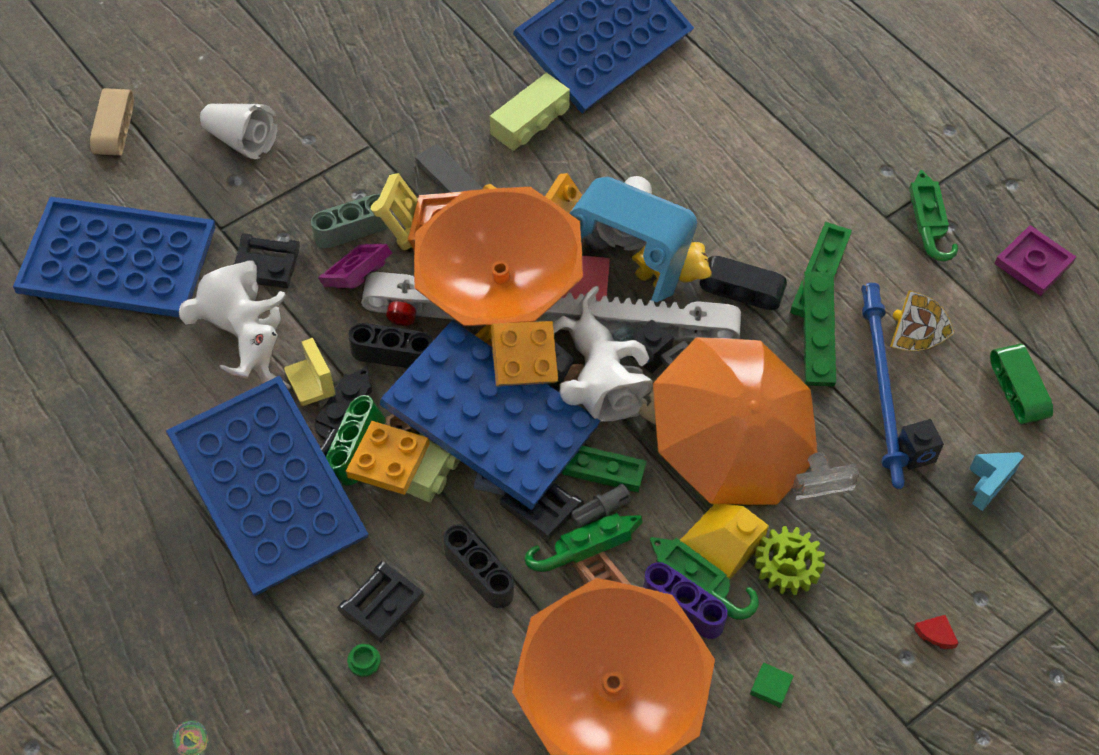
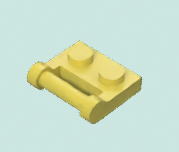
(403, 202)

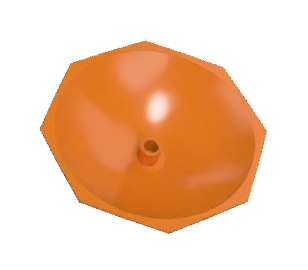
(498, 256)
(734, 421)
(614, 673)

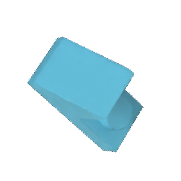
(994, 472)

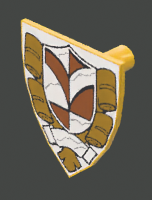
(920, 324)

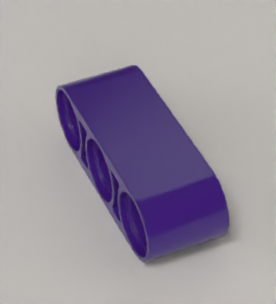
(702, 601)

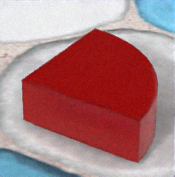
(937, 631)

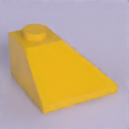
(726, 536)

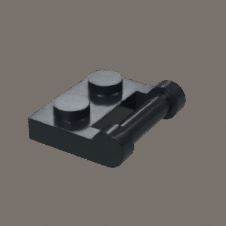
(270, 269)
(546, 516)
(387, 608)

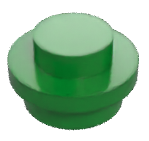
(364, 660)

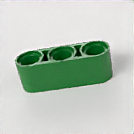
(1021, 383)
(350, 433)

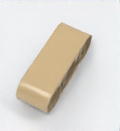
(112, 122)

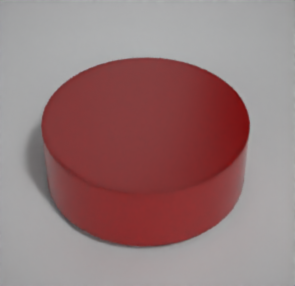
(401, 313)

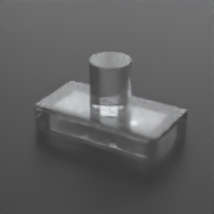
(824, 479)

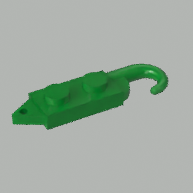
(930, 215)
(586, 542)
(702, 573)

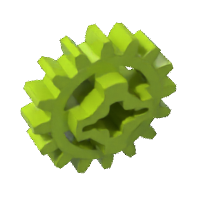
(789, 560)

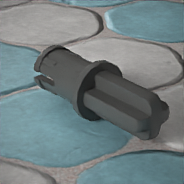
(600, 506)

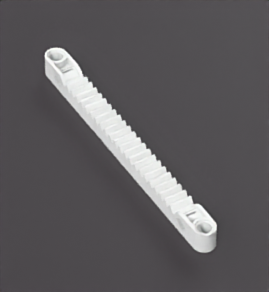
(713, 321)

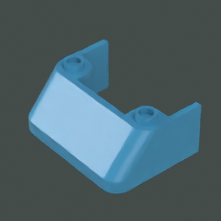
(645, 216)

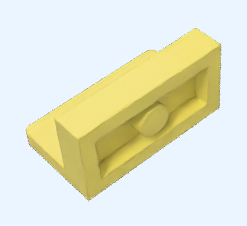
(310, 377)

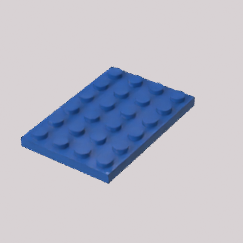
(600, 42)
(115, 256)
(505, 433)
(267, 485)

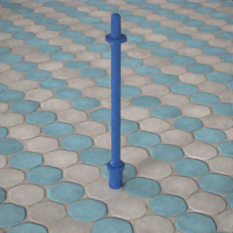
(874, 311)

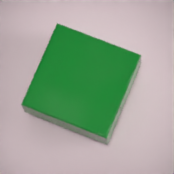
(771, 685)

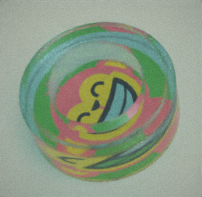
(190, 738)

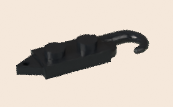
(333, 412)

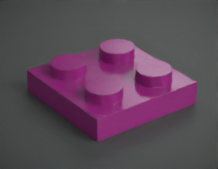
(1035, 260)
(352, 268)

